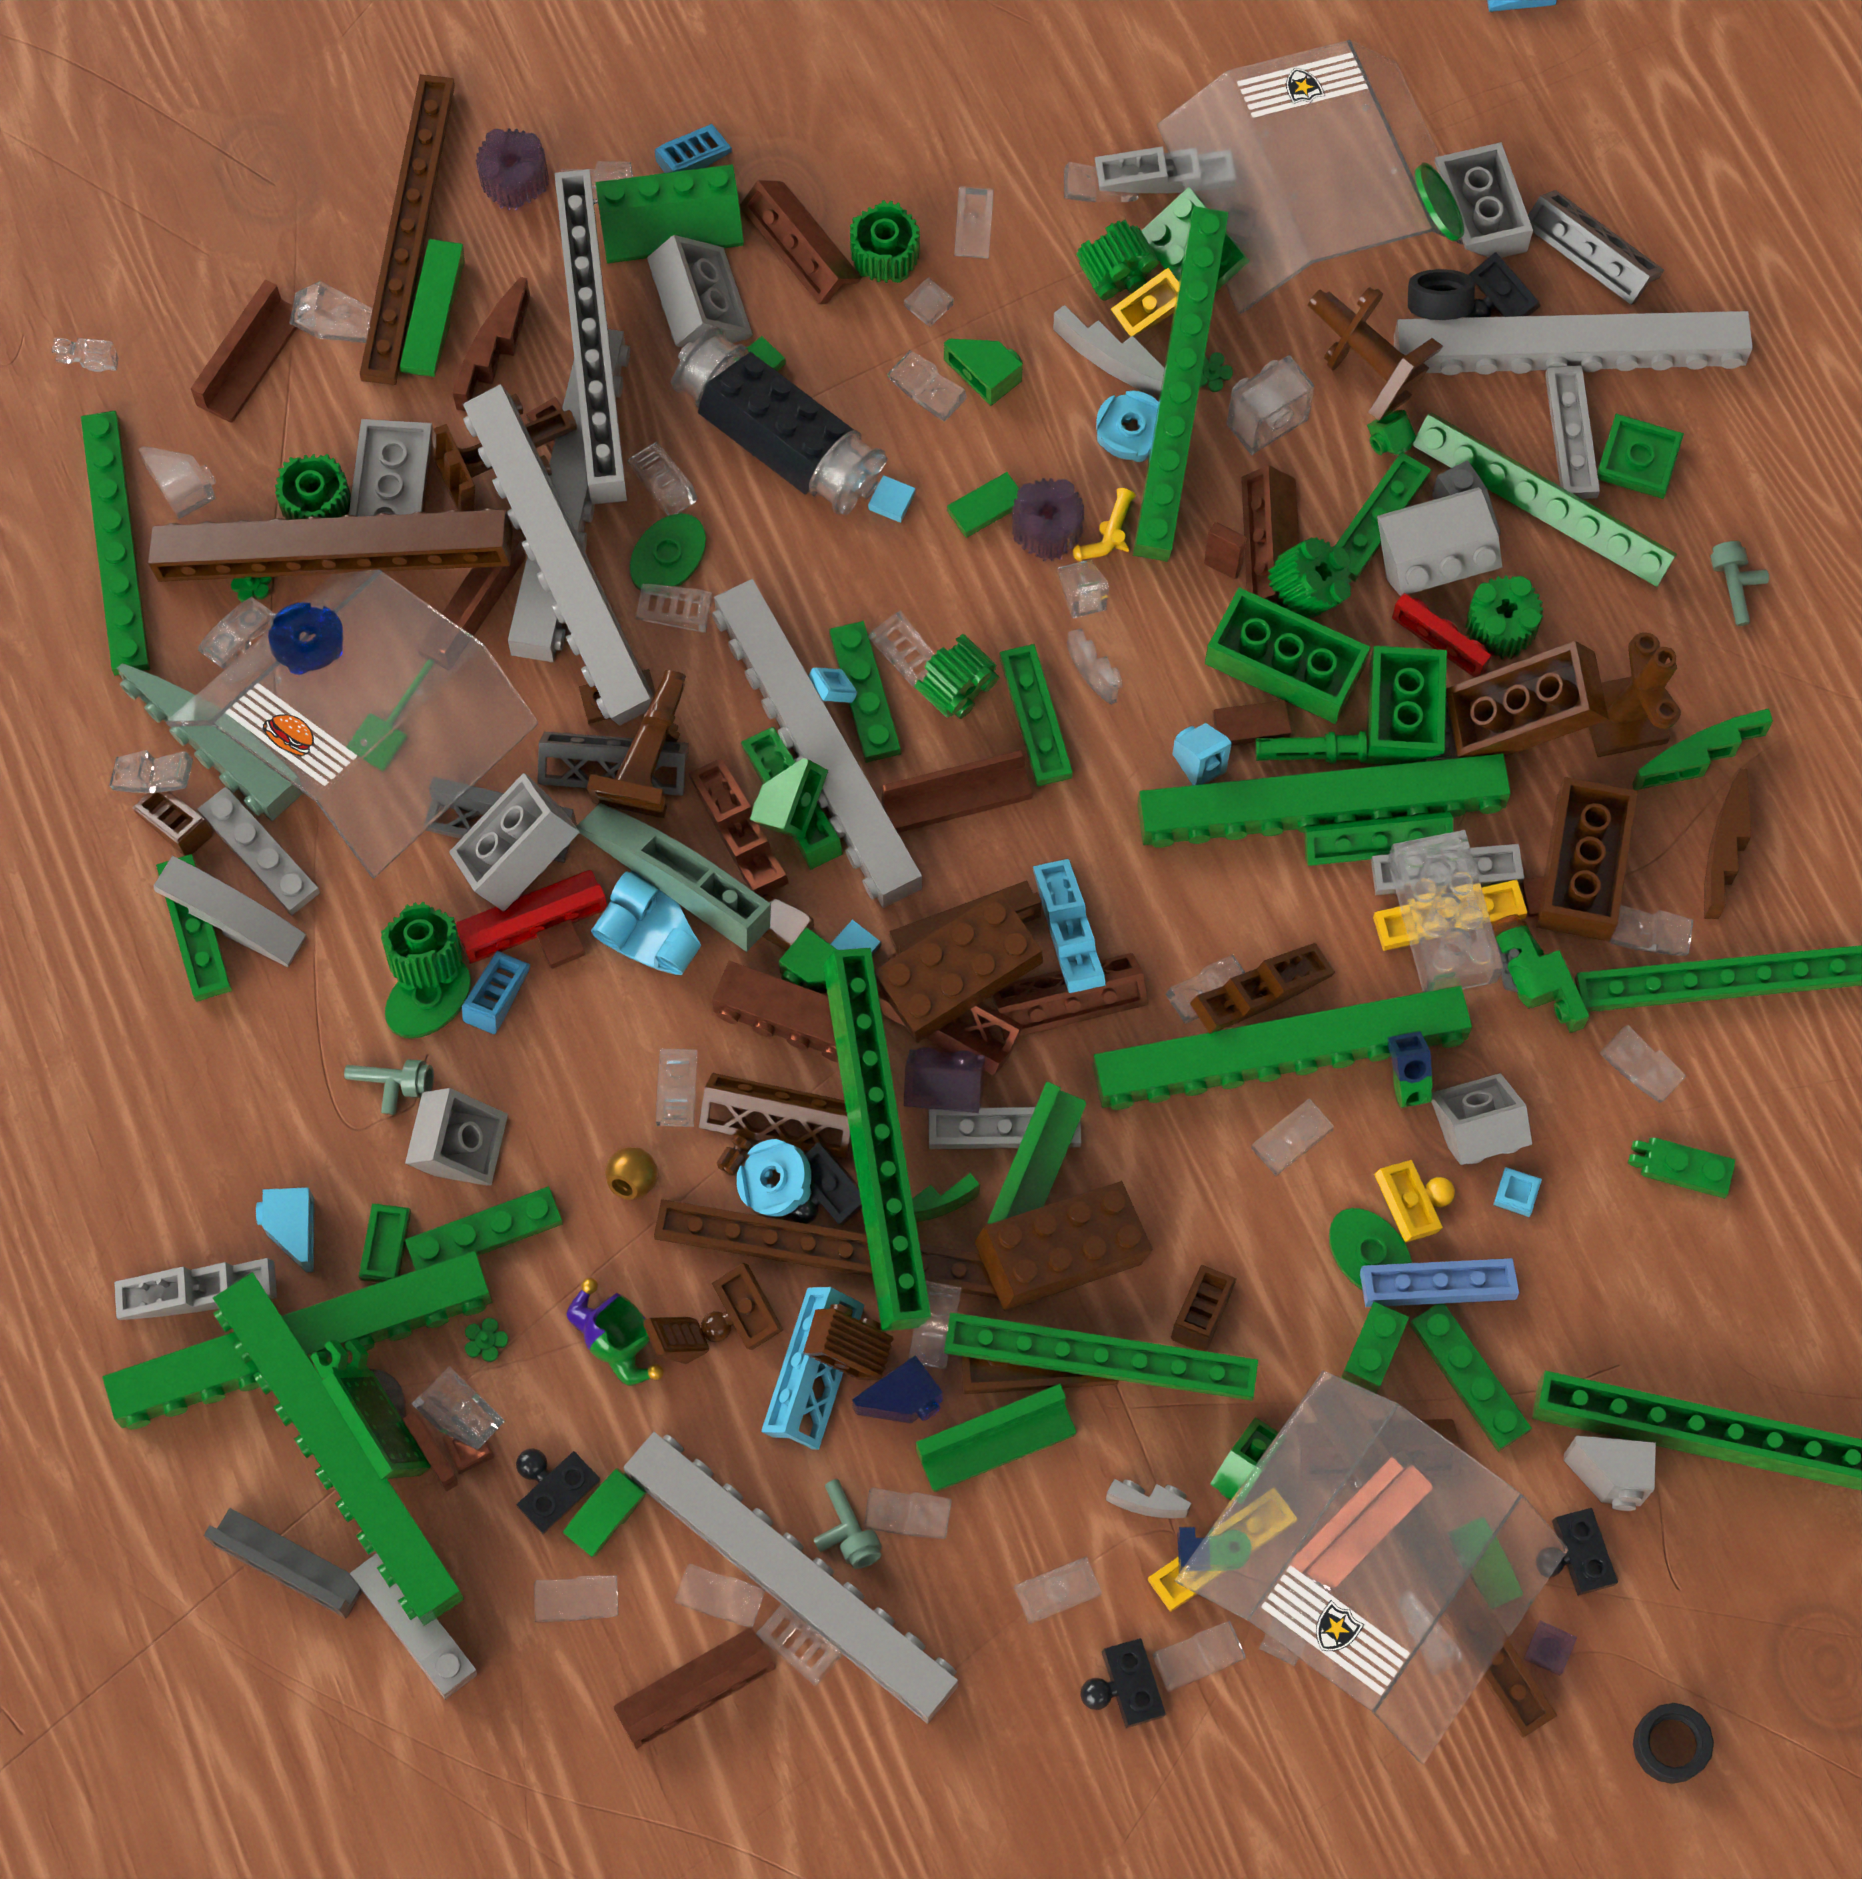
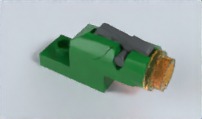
(1535, 975)

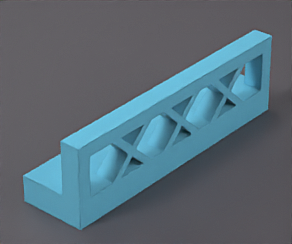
(794, 1390)

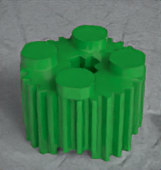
(885, 242)
(1117, 260)
(312, 488)
(1312, 577)
(1504, 615)
(957, 677)
(422, 947)

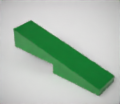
(432, 307)
(769, 759)

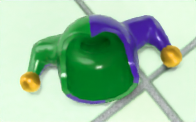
(613, 1333)

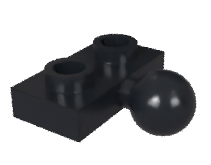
(1502, 291)
(830, 1187)
(556, 1489)
(1587, 1552)
(1129, 1682)

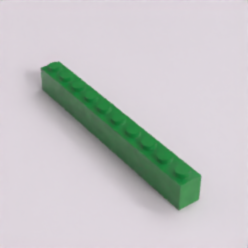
(1180, 384)
(1321, 798)
(1277, 1048)
(876, 1140)
(366, 1315)
(1699, 1429)
(343, 1464)

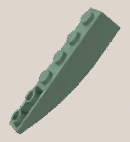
(263, 787)
(680, 874)

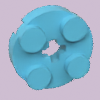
(1113, 435)
(794, 1180)

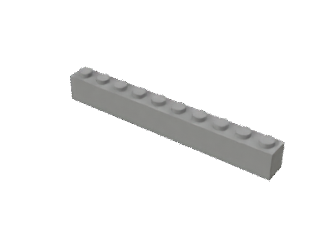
(590, 337)
(1581, 340)
(559, 555)
(534, 627)
(814, 736)
(792, 1577)

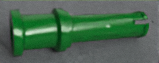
(1330, 748)

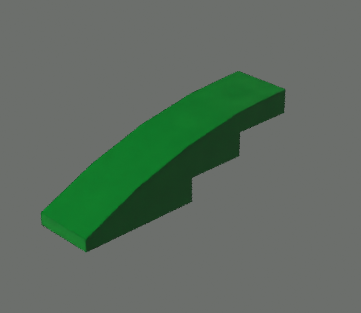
(1694, 754)

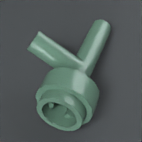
(1729, 558)
(413, 1078)
(860, 1546)

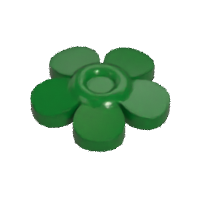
(1215, 372)
(249, 586)
(485, 1340)

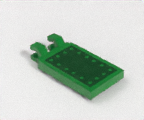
(369, 1412)

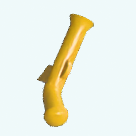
(1111, 529)

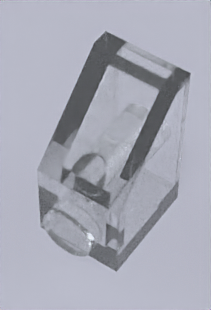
(330, 314)
(179, 479)
(457, 1410)

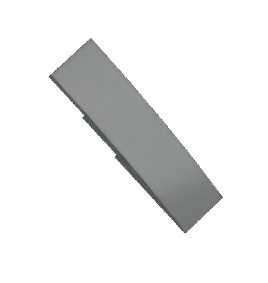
(1138, 172)
(1124, 360)
(230, 911)
(186, 1290)

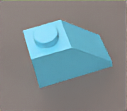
(1202, 753)
(289, 1222)

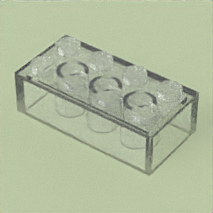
(1445, 912)

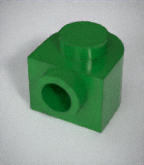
(1392, 433)

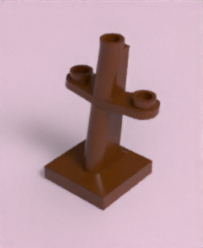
(1393, 366)
(461, 465)
(1638, 704)
(633, 783)

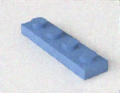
(1439, 1282)

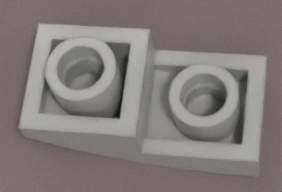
(1162, 1503)

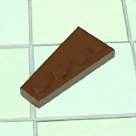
(994, 1376)

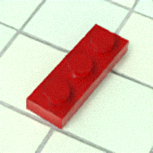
(1441, 635)

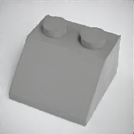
(1482, 1119)
(456, 1137)
(1614, 1469)

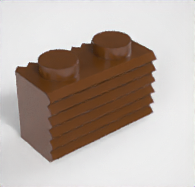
(848, 1343)

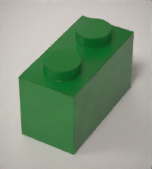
(1375, 1347)

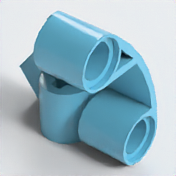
(647, 926)

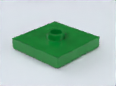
(1639, 456)

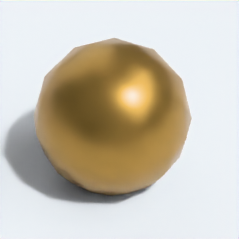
(631, 1173)

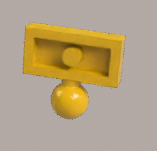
(1411, 1201)

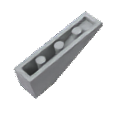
(427, 1644)

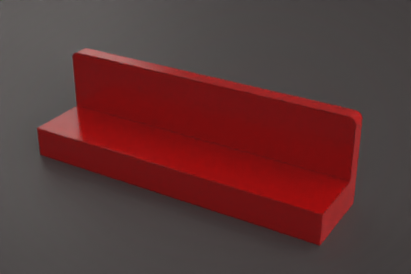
(501, 930)

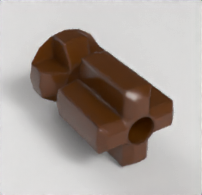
(732, 1157)

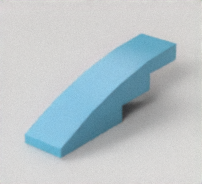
(1069, 926)

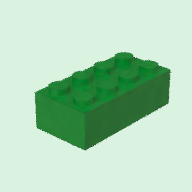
(1287, 655)

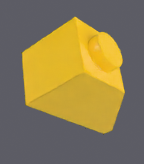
(1148, 304)

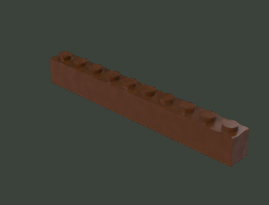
(331, 545)

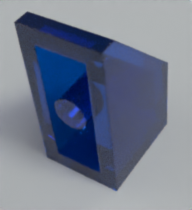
(901, 1395)

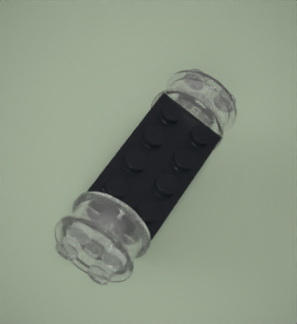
(777, 421)

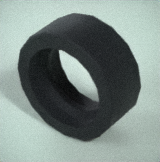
(1441, 294)
(1698, 1726)

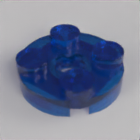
(306, 655)

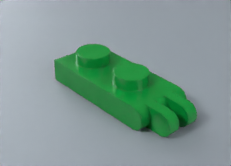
(1683, 1166)

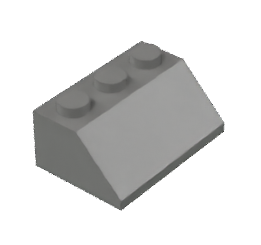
(1487, 200)
(697, 290)
(1439, 542)
(513, 843)

